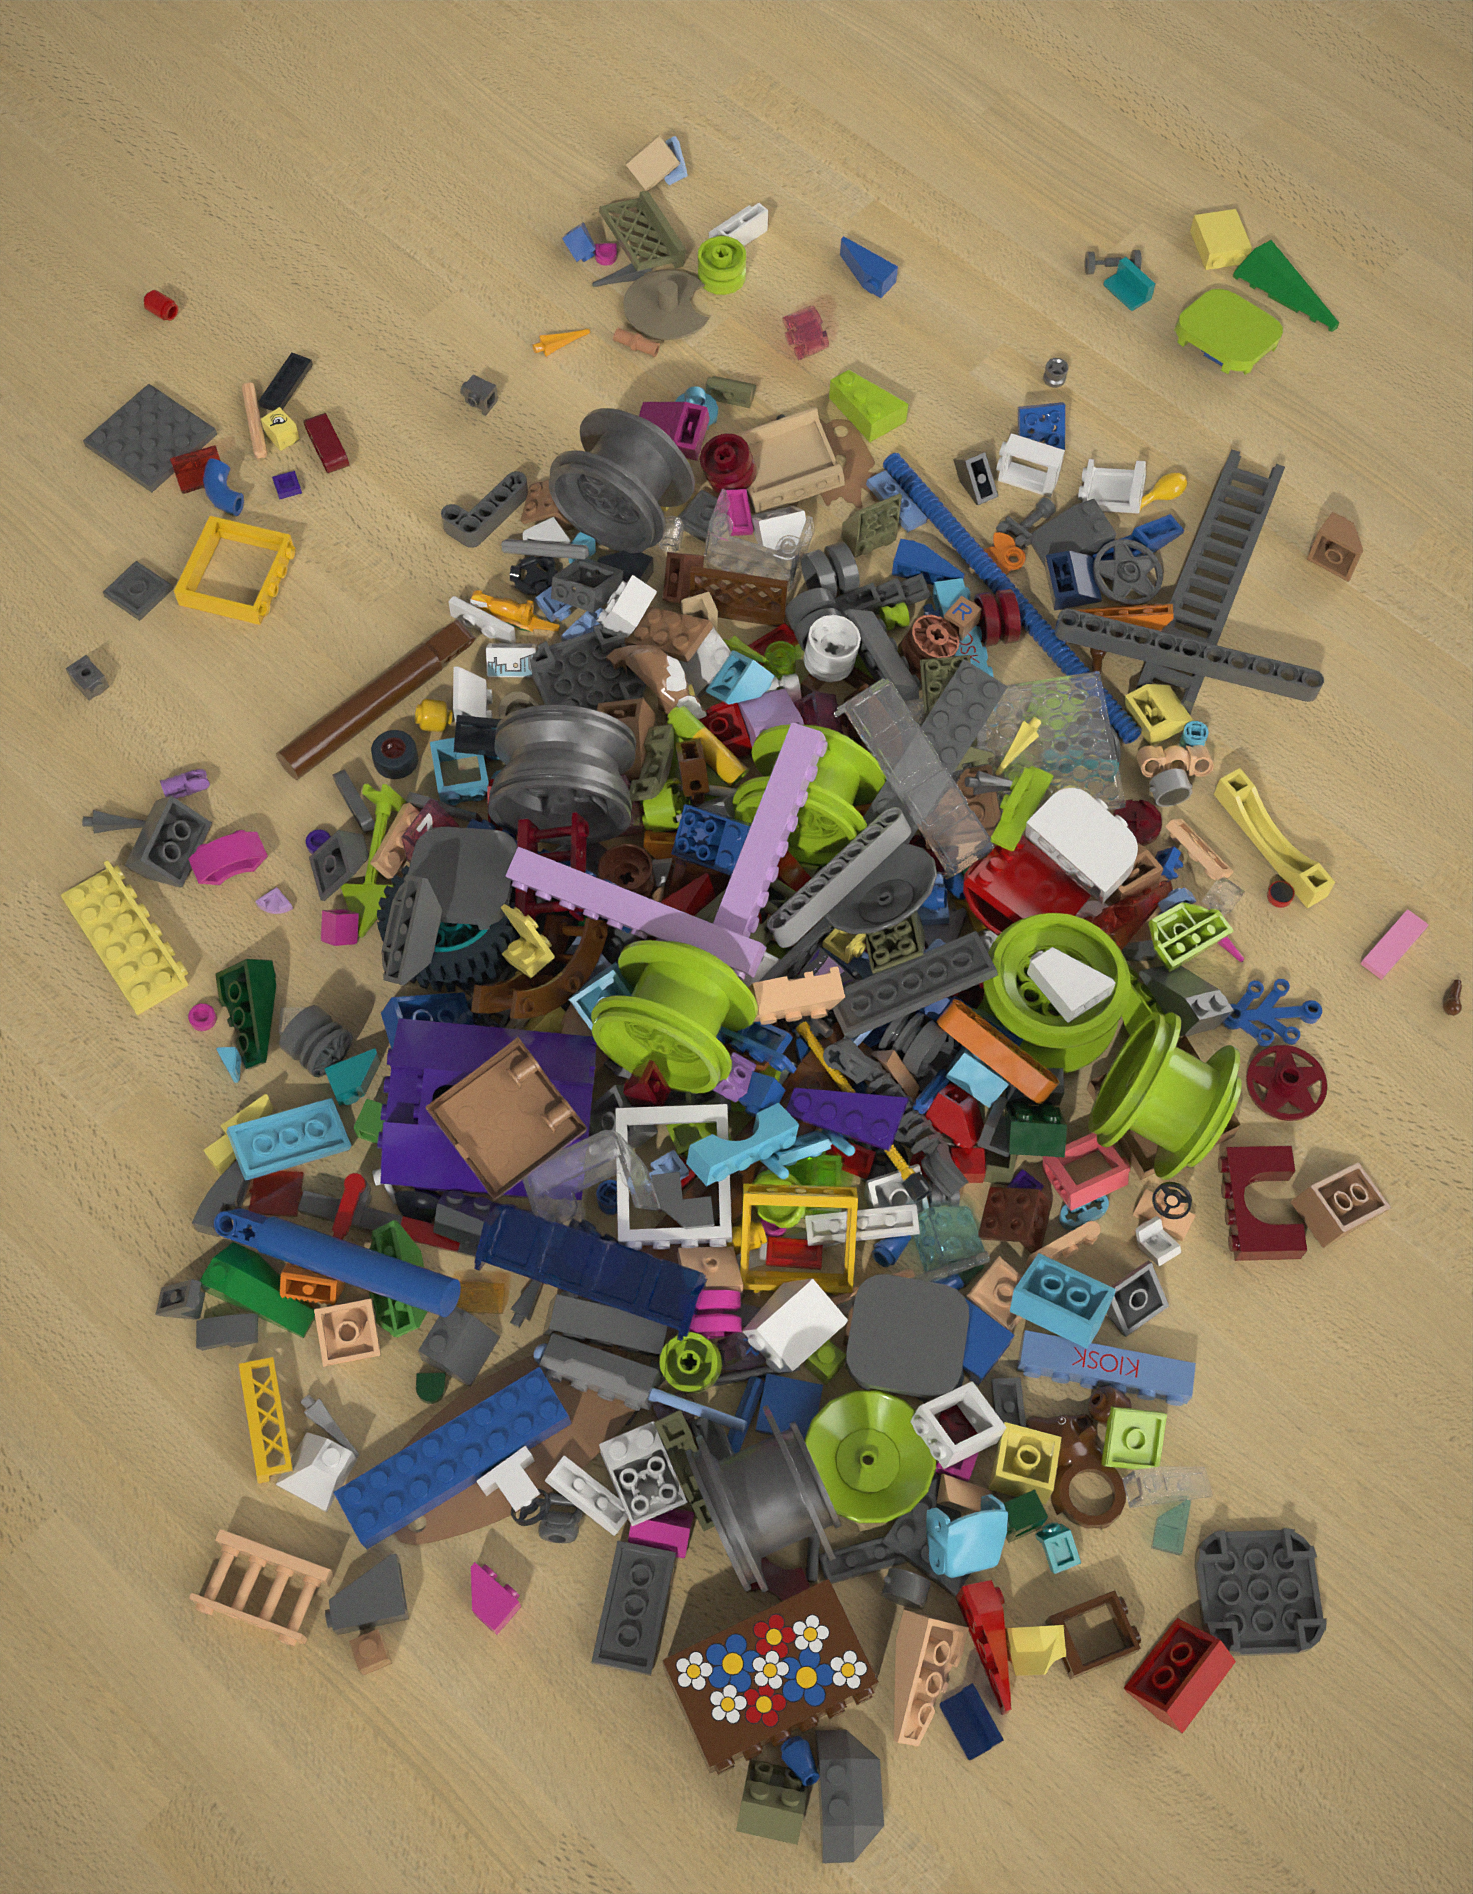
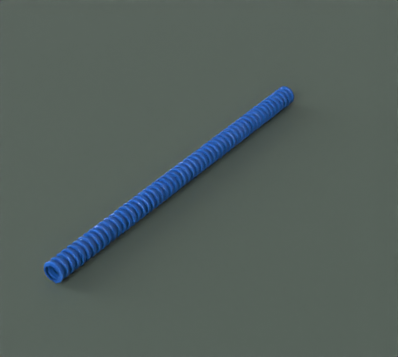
(997, 580)

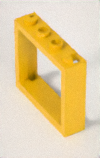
(192, 574)
(799, 1196)

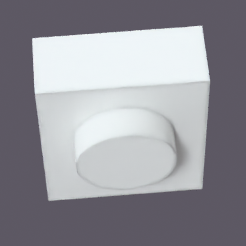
(1156, 1242)

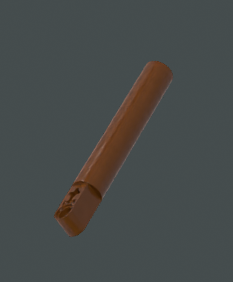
(373, 700)

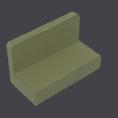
(730, 391)

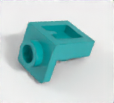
(1058, 1547)

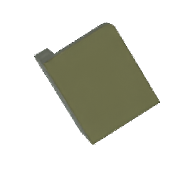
(999, 1168)

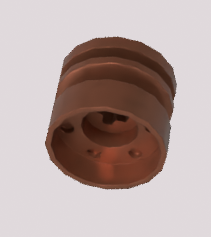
(928, 639)
(628, 868)

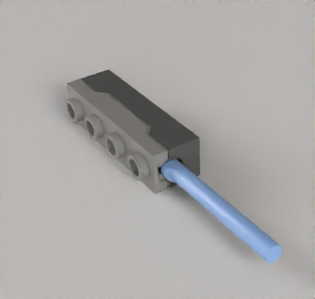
(616, 1378)

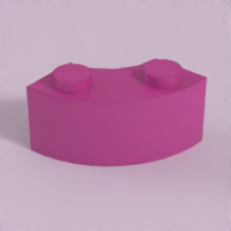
(227, 857)

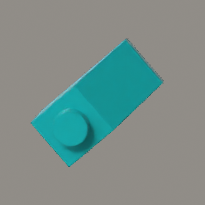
(353, 1076)

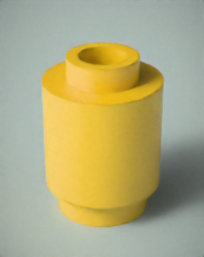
(757, 1237)

